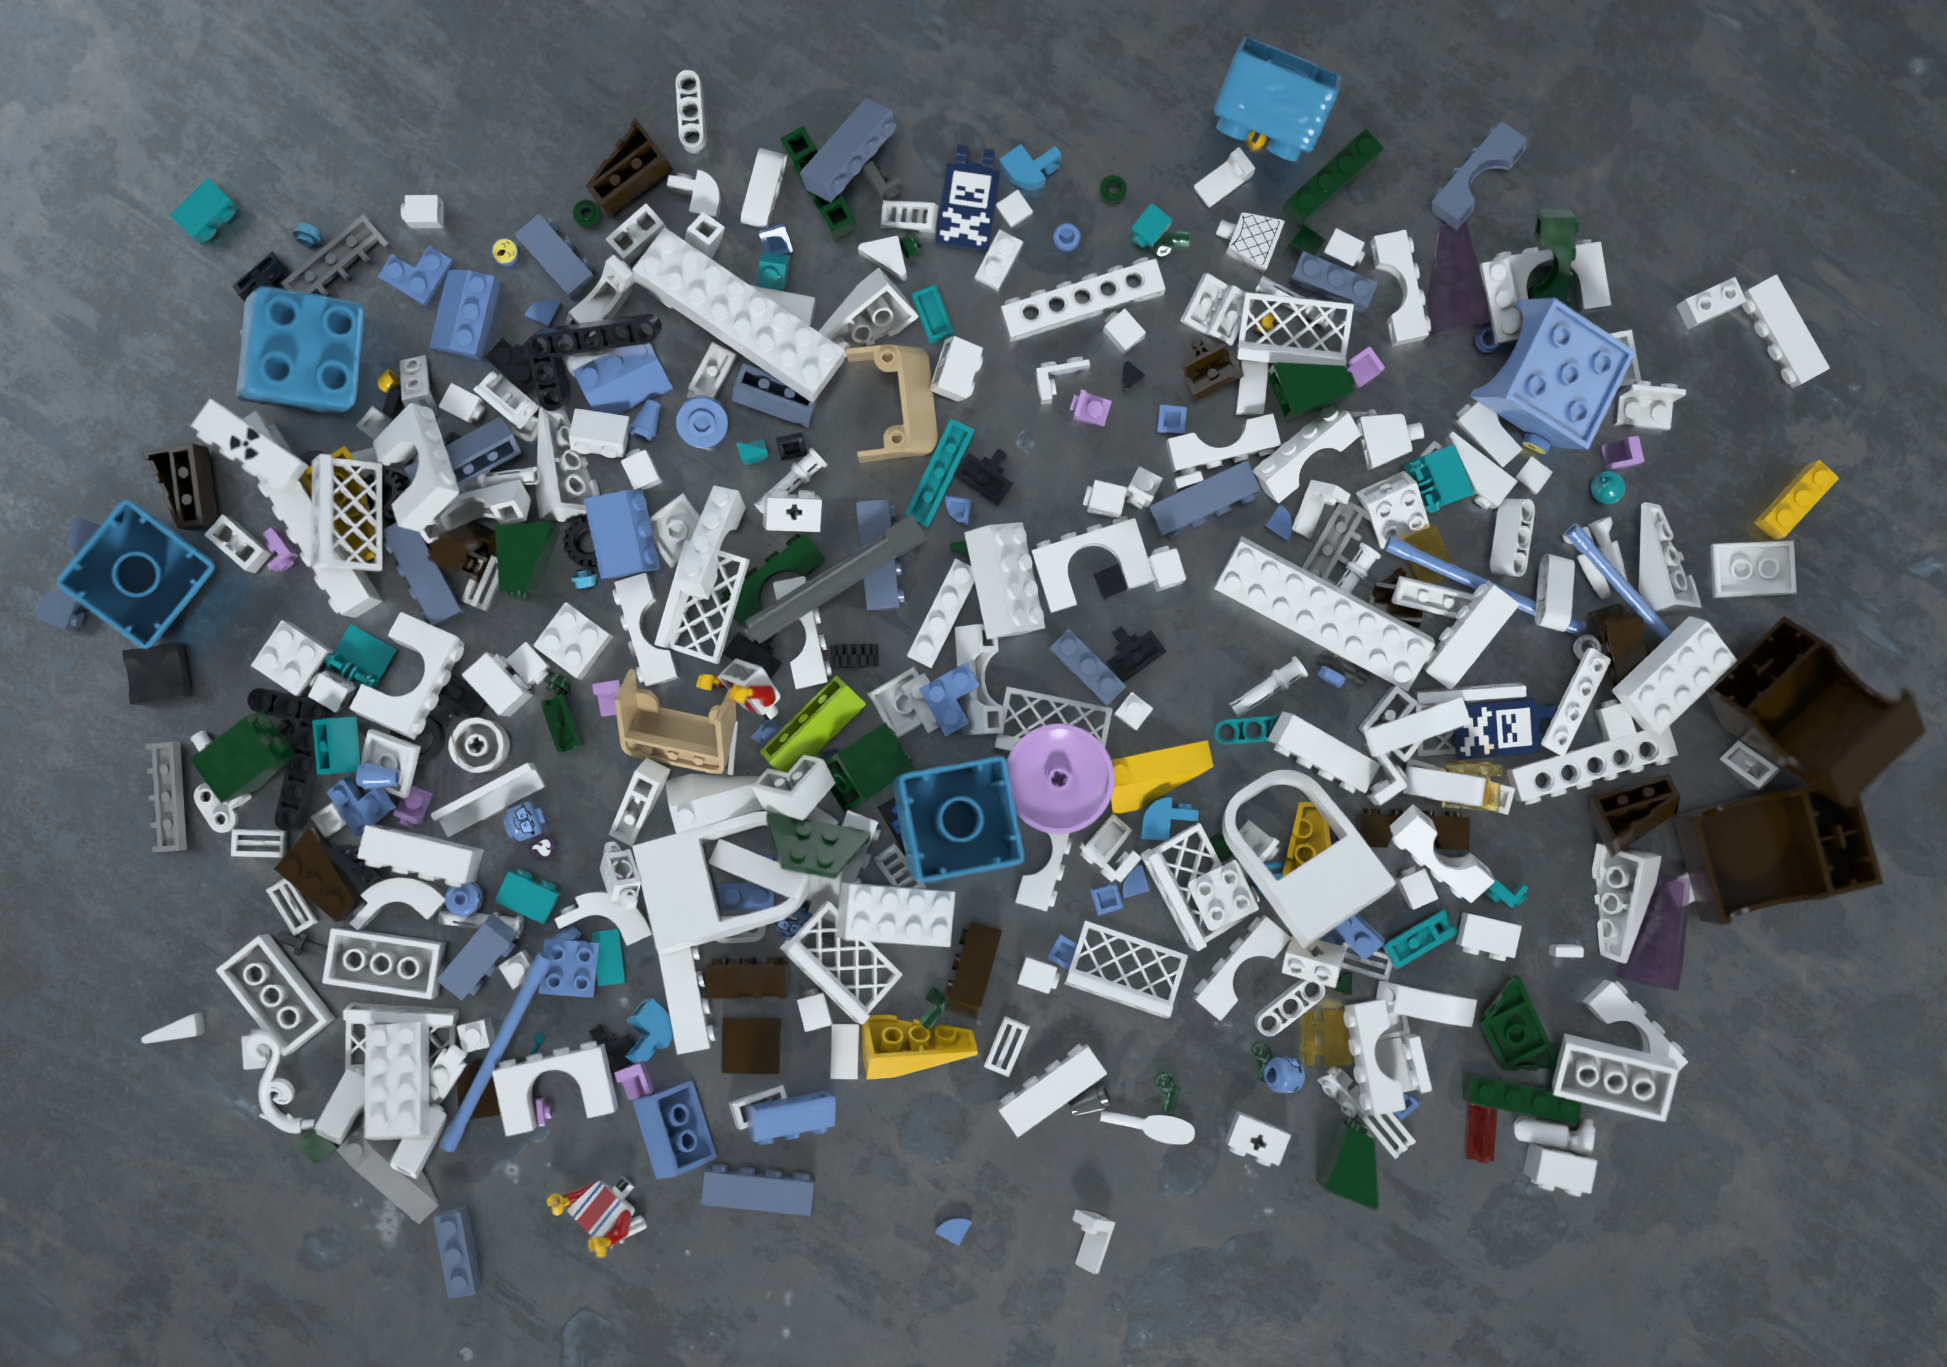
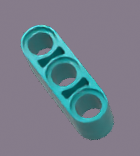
(1239, 729)

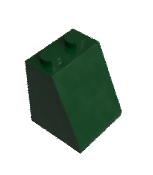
(1309, 387)
(523, 556)
(243, 757)
(867, 766)
(1351, 1165)

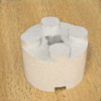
(469, 734)

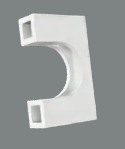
(1588, 271)
(1486, 434)
(434, 482)
(1120, 539)
(408, 712)
(587, 1065)
(349, 1103)

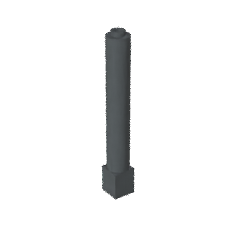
(834, 580)

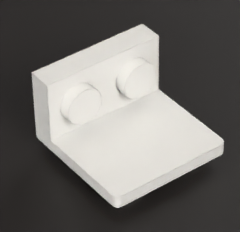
(1647, 405)
(1394, 507)
(1394, 781)
(1404, 1062)

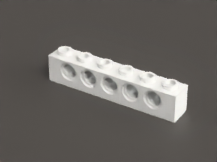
(1144, 269)
(1523, 776)

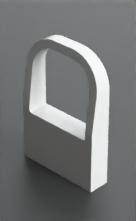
(1326, 887)
(681, 889)

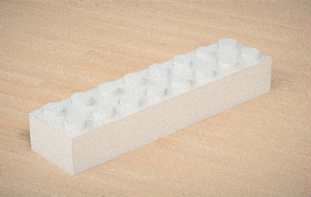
(738, 315)
(349, 588)
(1324, 613)

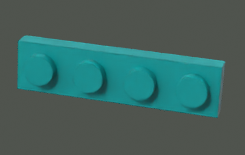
(939, 472)

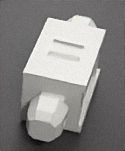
(620, 889)

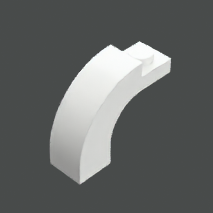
(703, 235)
(607, 295)
(417, 892)
(632, 923)
(1427, 1004)

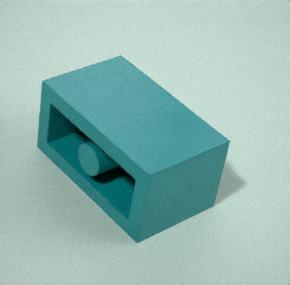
(204, 211)
(336, 745)
(528, 896)

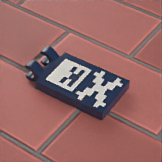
(968, 202)
(1502, 728)

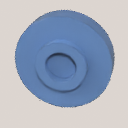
(702, 421)

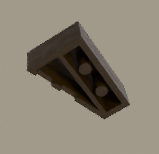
(628, 171)
(186, 483)
(462, 548)
(1622, 640)
(1633, 811)
(319, 876)
(972, 970)
(748, 978)

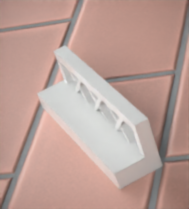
(489, 799)

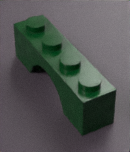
(1332, 177)
(834, 214)
(1556, 231)
(799, 557)
(1520, 1098)

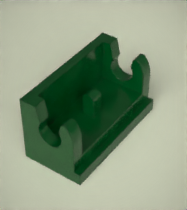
(562, 723)

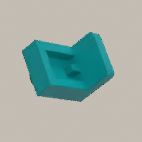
(1498, 892)

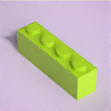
(813, 725)

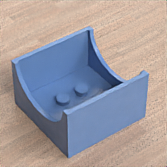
(1557, 375)

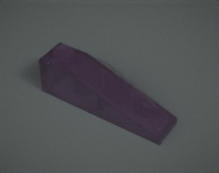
(1457, 289)
(1660, 942)

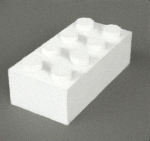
(1004, 580)
(1674, 675)
(421, 854)
(895, 914)
(384, 962)
(275, 993)
(1614, 1077)
(397, 1081)

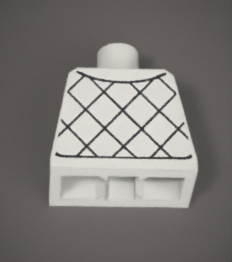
(1252, 239)

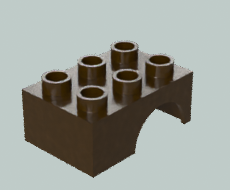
(1813, 713)
(1775, 851)

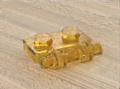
(1492, 790)
(1335, 1038)

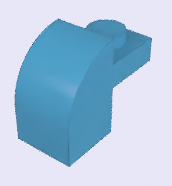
(1025, 172)
(1158, 815)
(654, 1026)

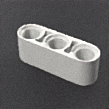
(688, 99)
(763, 188)
(1512, 537)
(1554, 592)
(1444, 786)
(1276, 1010)

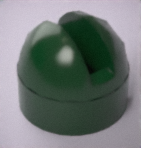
(910, 245)
(1344, 984)

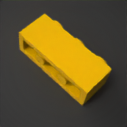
(1796, 500)

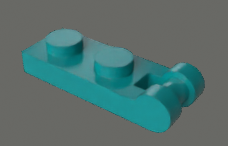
(1419, 939)

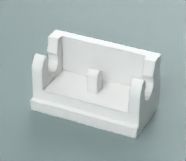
(507, 399)

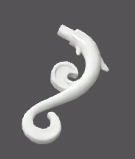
(281, 1086)

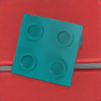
(1440, 478)
(360, 657)

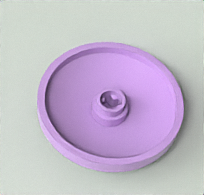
(1060, 778)

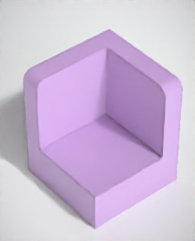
(1364, 367)
(1622, 454)
(606, 696)
(635, 1080)

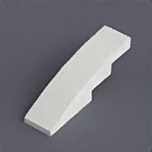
(1417, 727)

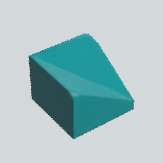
(753, 451)

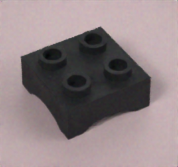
(157, 673)

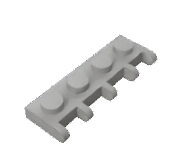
(335, 257)
(1334, 539)
(168, 796)

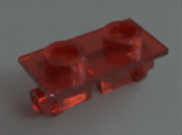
(1481, 1133)

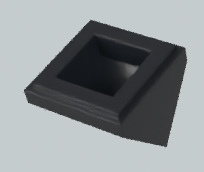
(1131, 376)
(791, 446)

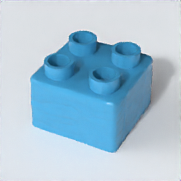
(1275, 98)
(300, 351)
(136, 574)
(958, 819)

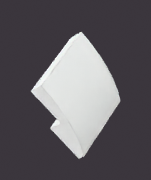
(1216, 309)

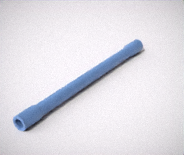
(1586, 545)
(1409, 552)
(457, 1126)

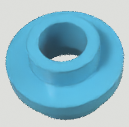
(307, 234)
(584, 578)

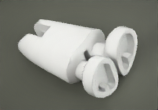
(1600, 530)
(1556, 1134)

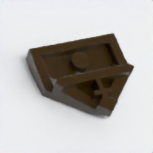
(1210, 368)
(1382, 596)
(488, 1104)

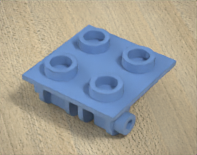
(571, 969)

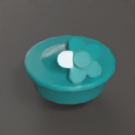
(1608, 487)

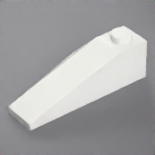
(869, 313)

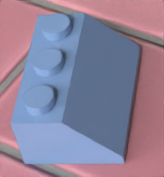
(465, 313)
(623, 379)
(622, 534)
(790, 1117)
(674, 1130)

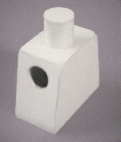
(1386, 438)

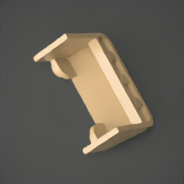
(919, 432)
(673, 735)

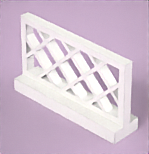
(1291, 354)
(322, 513)
(678, 603)
(1470, 694)
(1005, 743)
(1171, 891)
(831, 984)
(1118, 992)
(392, 1014)

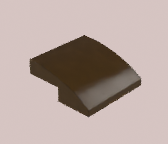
(750, 1045)

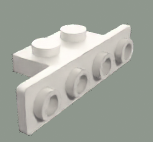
(1575, 701)

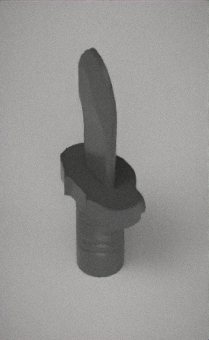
(300, 943)

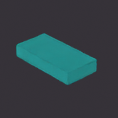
(932, 314)
(610, 959)

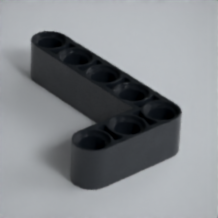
(581, 343)
(293, 776)

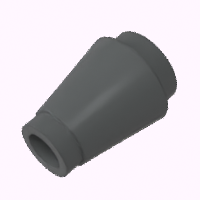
(1091, 1100)

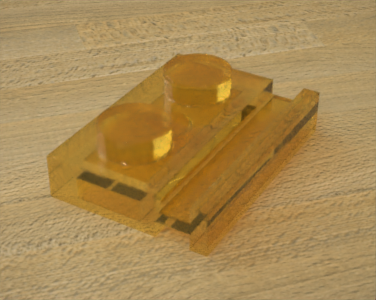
(1431, 543)

